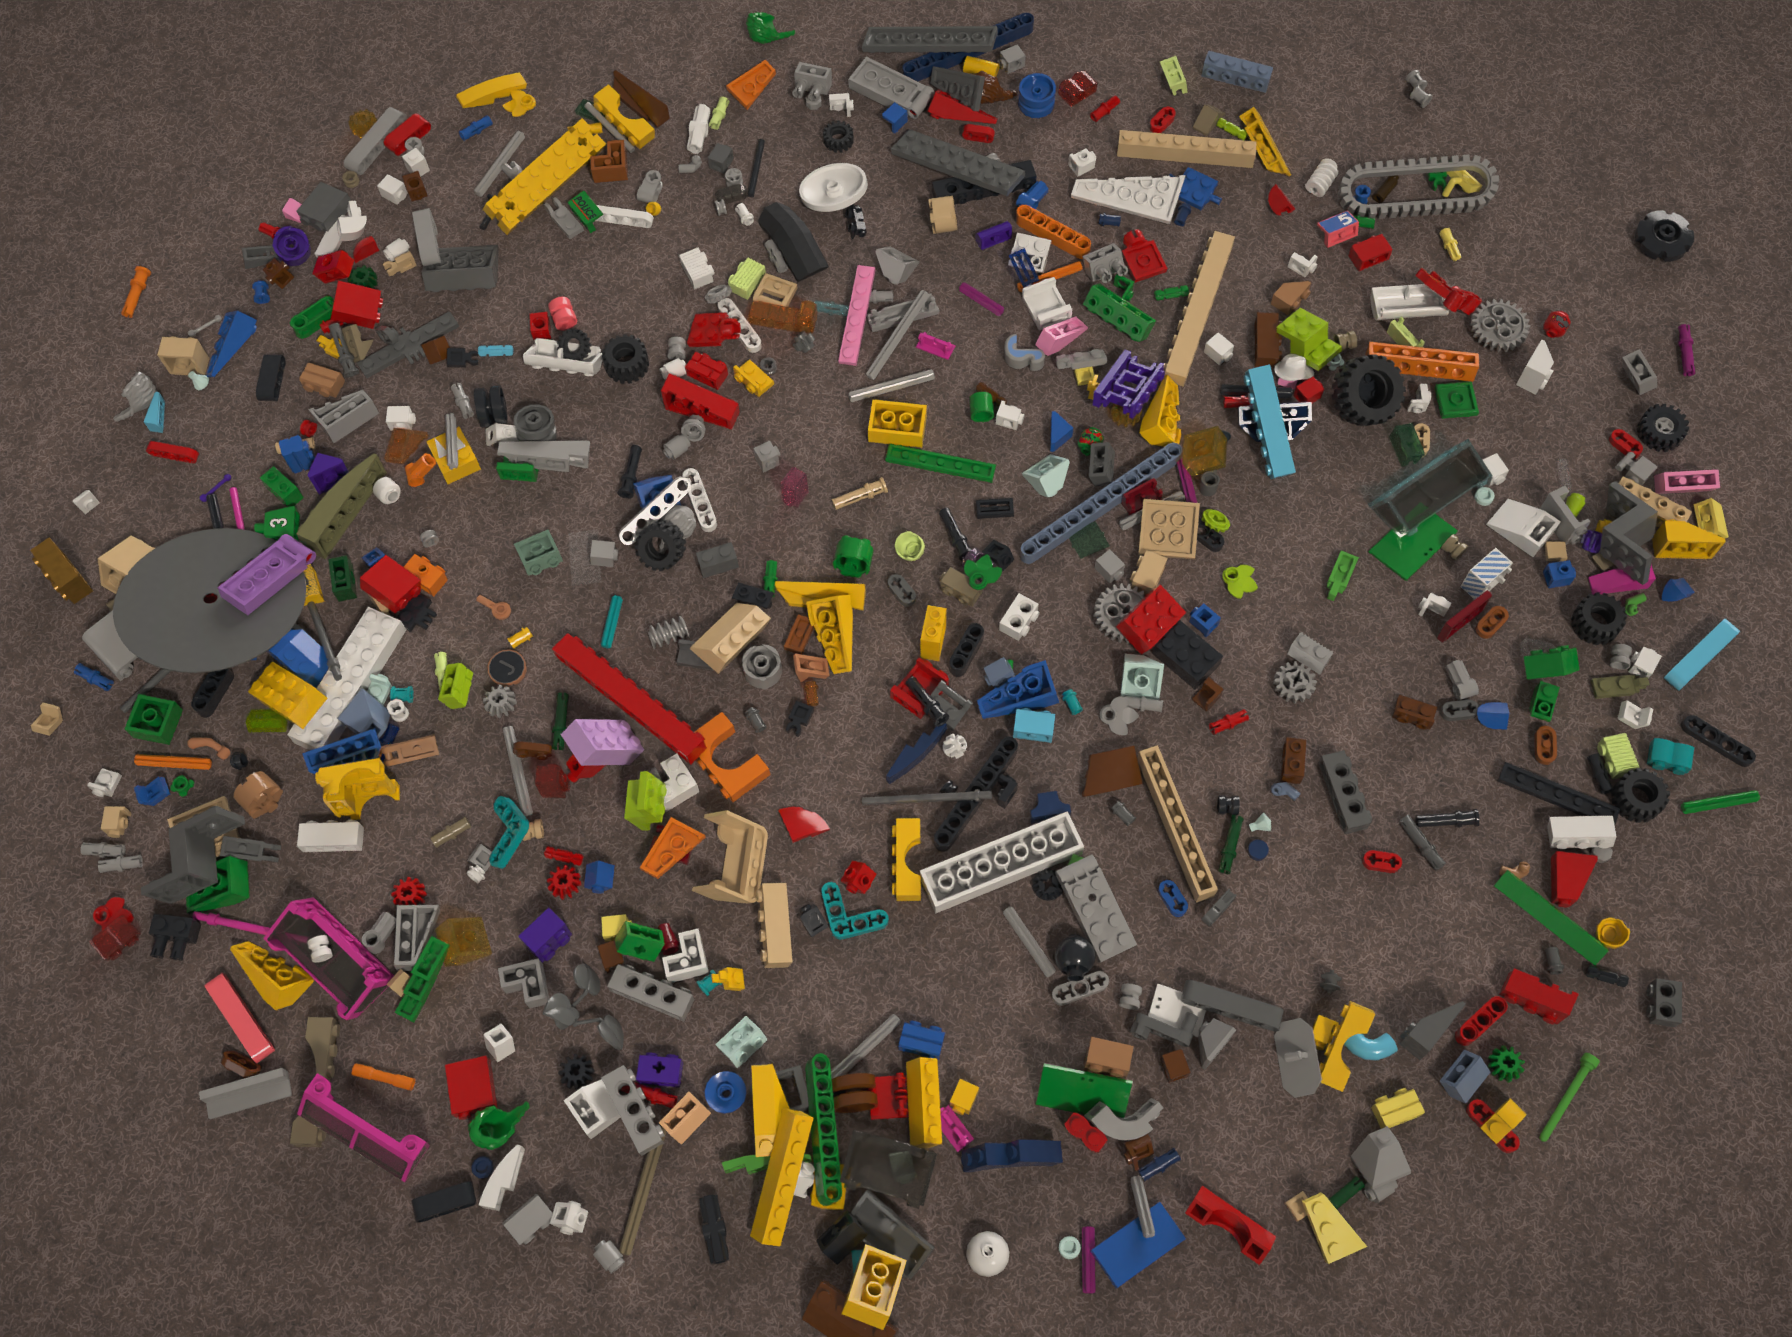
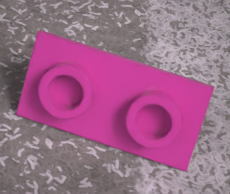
(935, 346)
(954, 1129)

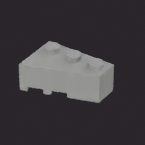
(345, 415)
(413, 932)

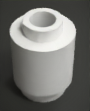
(395, 249)
(674, 367)

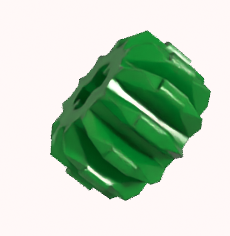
(1503, 1070)

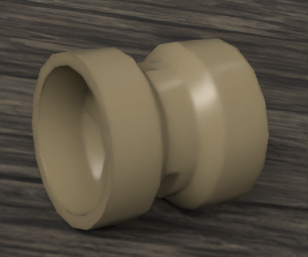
(1346, 340)
(1455, 547)

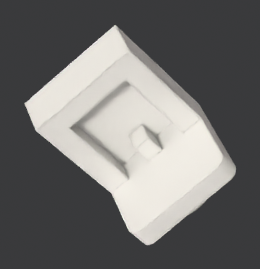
(1423, 399)
(1434, 603)
(1635, 716)

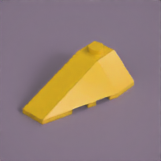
(1161, 418)
(834, 625)
(273, 979)

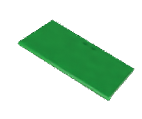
(1408, 554)
(1082, 1090)

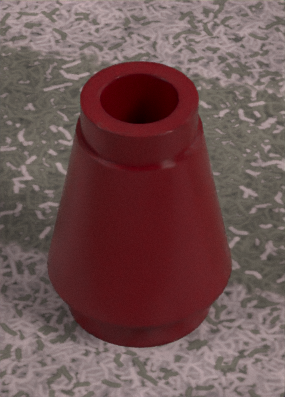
(670, 940)

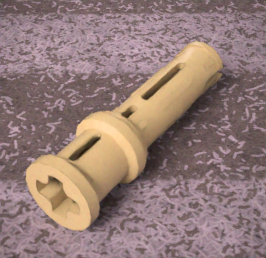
(867, 491)

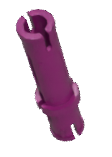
(1686, 350)

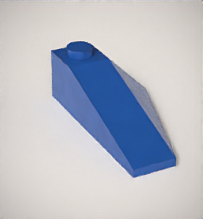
(234, 333)
(1028, 689)

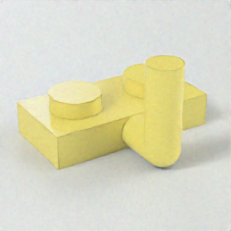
(1464, 179)

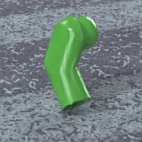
(1632, 602)

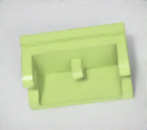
(1174, 75)
(1402, 335)

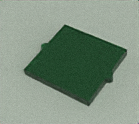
(1088, 540)

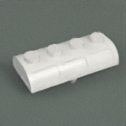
(1406, 302)
(545, 354)

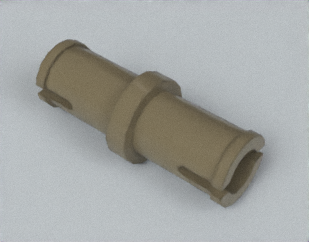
(451, 832)

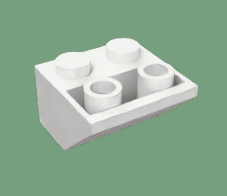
(593, 1108)

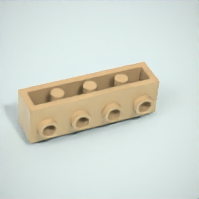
(1666, 508)
(774, 925)

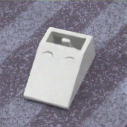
(1524, 525)

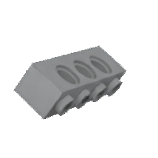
(677, 1009)
(643, 1141)

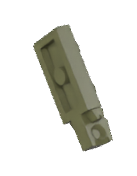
(1618, 686)

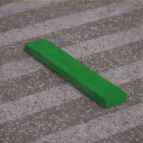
(940, 463)
(1551, 917)

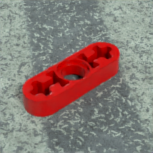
(172, 452)
(1487, 1110)

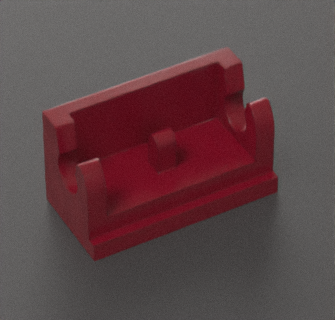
(1133, 500)

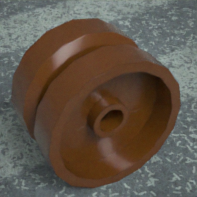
(854, 1093)

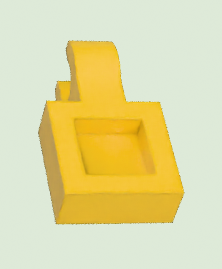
(329, 346)
(731, 978)

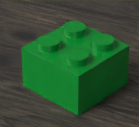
(153, 719)

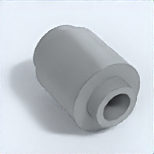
(676, 446)
(1380, 1193)
(608, 1256)

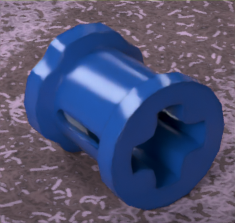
(1362, 192)
(261, 292)

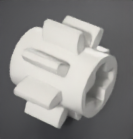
(954, 746)

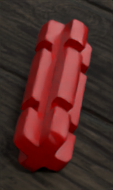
(563, 855)

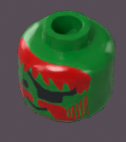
(1089, 436)

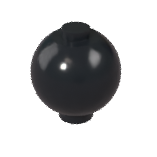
(1074, 957)

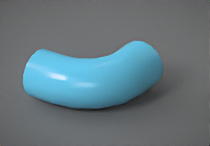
(1371, 1048)

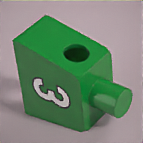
(279, 523)

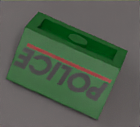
(585, 210)

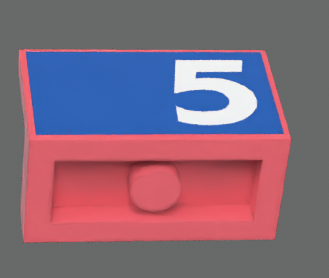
(1339, 228)

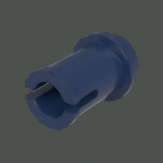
(1184, 210)
(1112, 220)

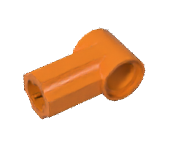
(416, 471)

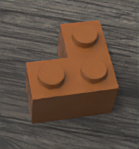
(610, 166)

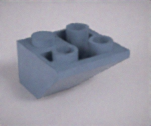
(365, 714)

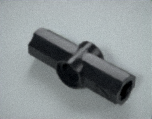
(714, 1229)

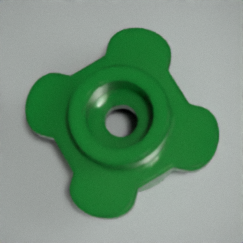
(176, 785)

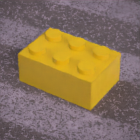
(897, 423)
(874, 1287)

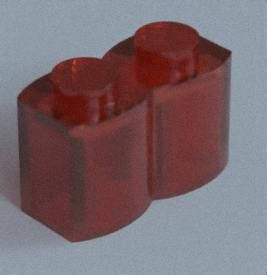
(1077, 88)
(115, 938)

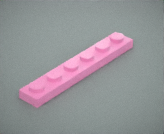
(857, 315)

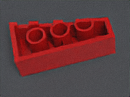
(692, 399)

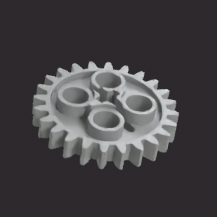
(1500, 325)
(1104, 605)

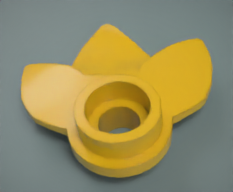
(520, 103)

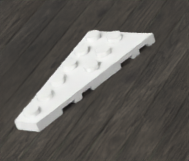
(1134, 195)

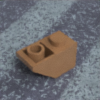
(1289, 296)

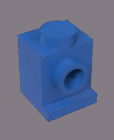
(1204, 613)

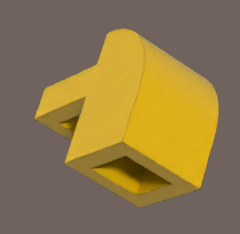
(1503, 1120)

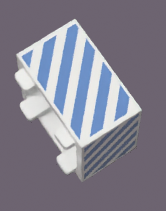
(1487, 573)

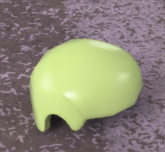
(909, 546)

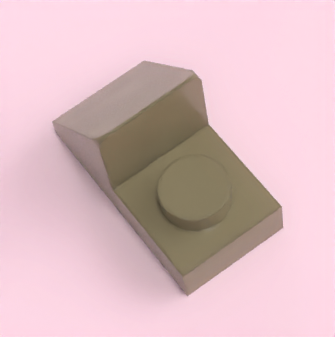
(355, 345)

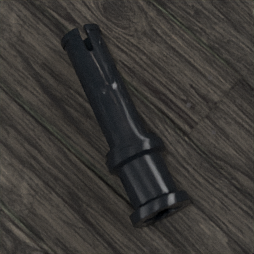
(630, 474)
(958, 540)
(931, 706)
(1456, 818)

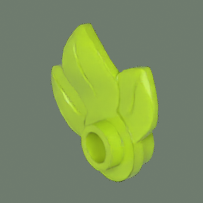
(1241, 582)

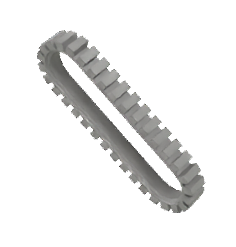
(1425, 206)

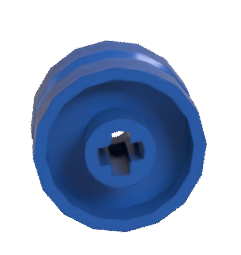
(1036, 95)

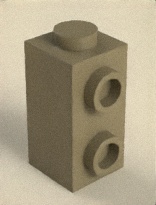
(957, 585)

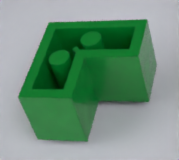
(1555, 663)

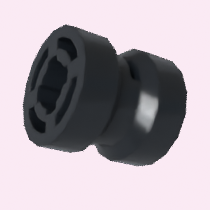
(1228, 805)

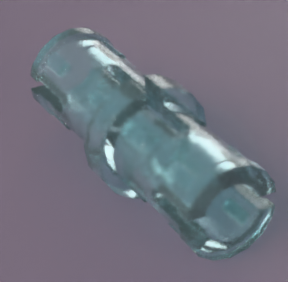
(843, 308)

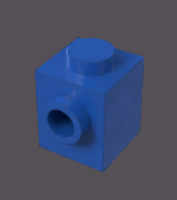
(1559, 574)
(599, 876)

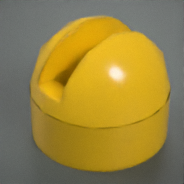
(653, 208)

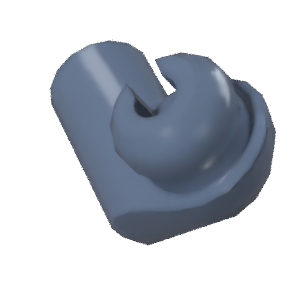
(1284, 789)

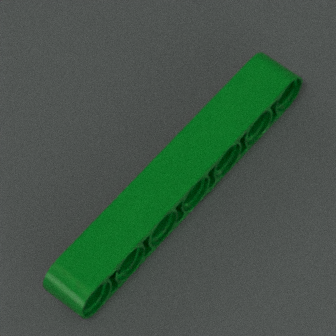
(820, 1138)

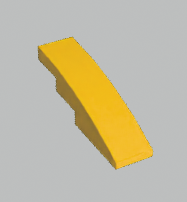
(489, 90)

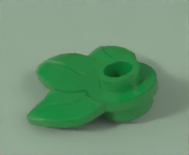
(982, 570)

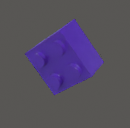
(545, 935)

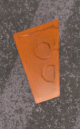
(670, 847)

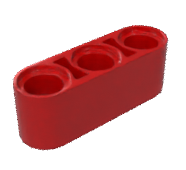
(413, 127)
(1486, 1013)

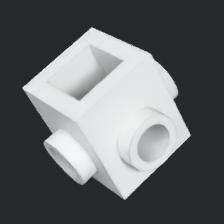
(569, 1217)

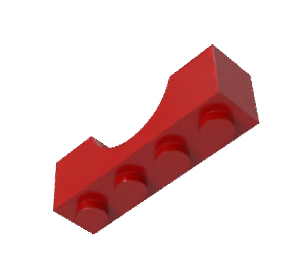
(1252, 1238)

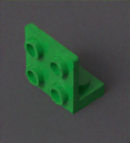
(518, 472)

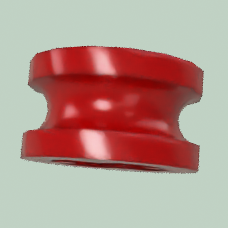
(308, 428)

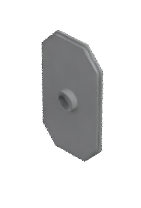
(1298, 1058)

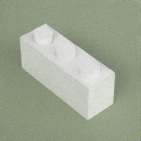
(1581, 832)
(330, 836)

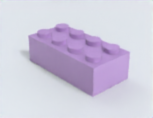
(602, 742)

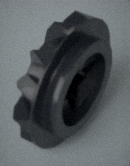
(1038, 886)

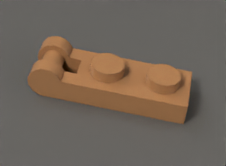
(410, 750)

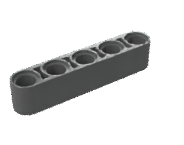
(1232, 1005)

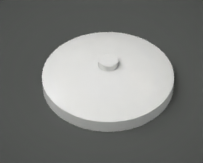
(833, 187)

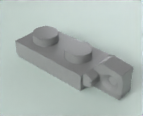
(1081, 360)

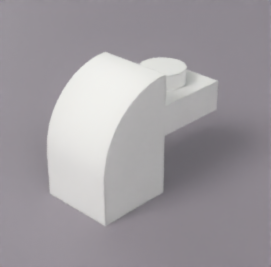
(351, 227)

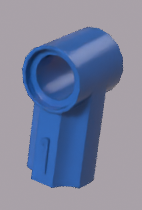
(1033, 195)

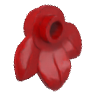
(114, 909)

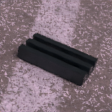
(999, 511)

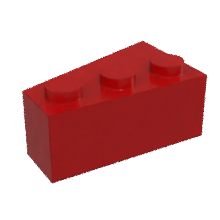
(1537, 997)

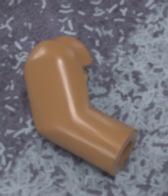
(1520, 871)

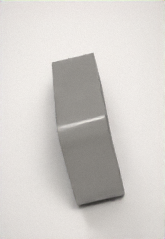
(426, 237)

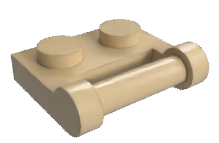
(776, 287)

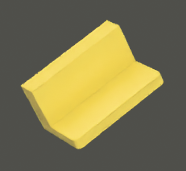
(1711, 517)

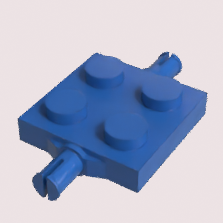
(1198, 189)

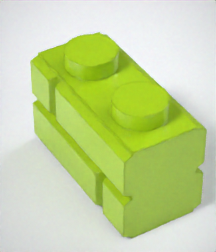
(455, 686)

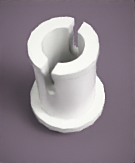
(746, 217)

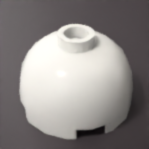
(994, 1261)

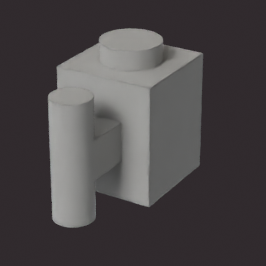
(1637, 471)

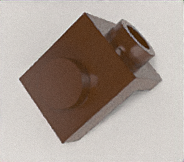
(1138, 1149)

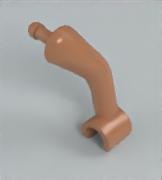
(196, 742)

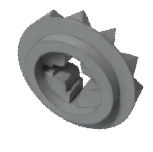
(718, 293)

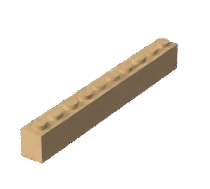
(1199, 307)

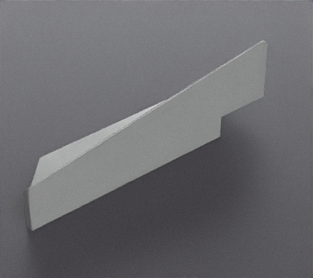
(547, 454)

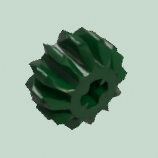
(363, 277)

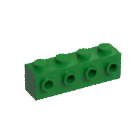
(1119, 312)

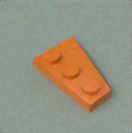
(751, 84)

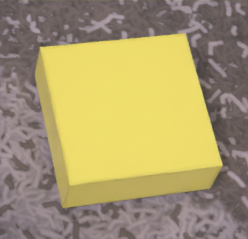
(1083, 375)

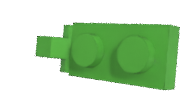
(1341, 574)

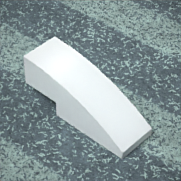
(502, 1179)

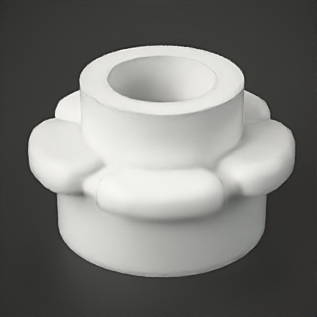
(476, 873)

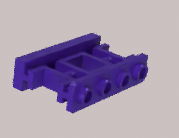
(1122, 394)

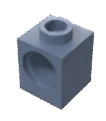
(998, 673)

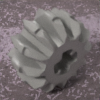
(499, 701)

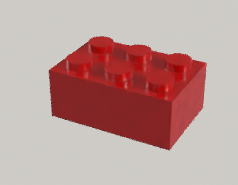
(1150, 619)

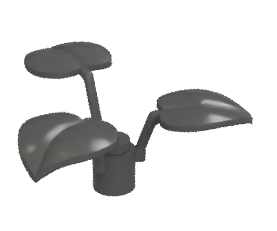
(565, 1014)

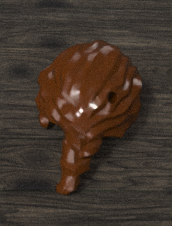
(993, 91)

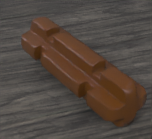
(981, 387)

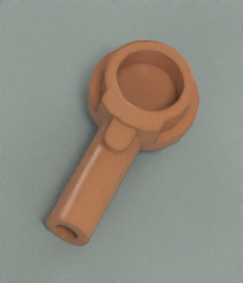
(499, 610)

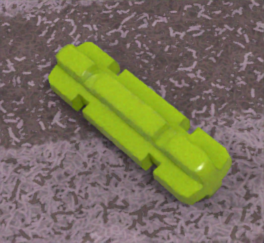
(1232, 129)

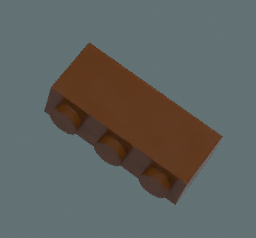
(1267, 339)

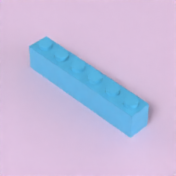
(1269, 421)

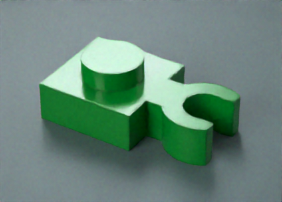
(1438, 178)

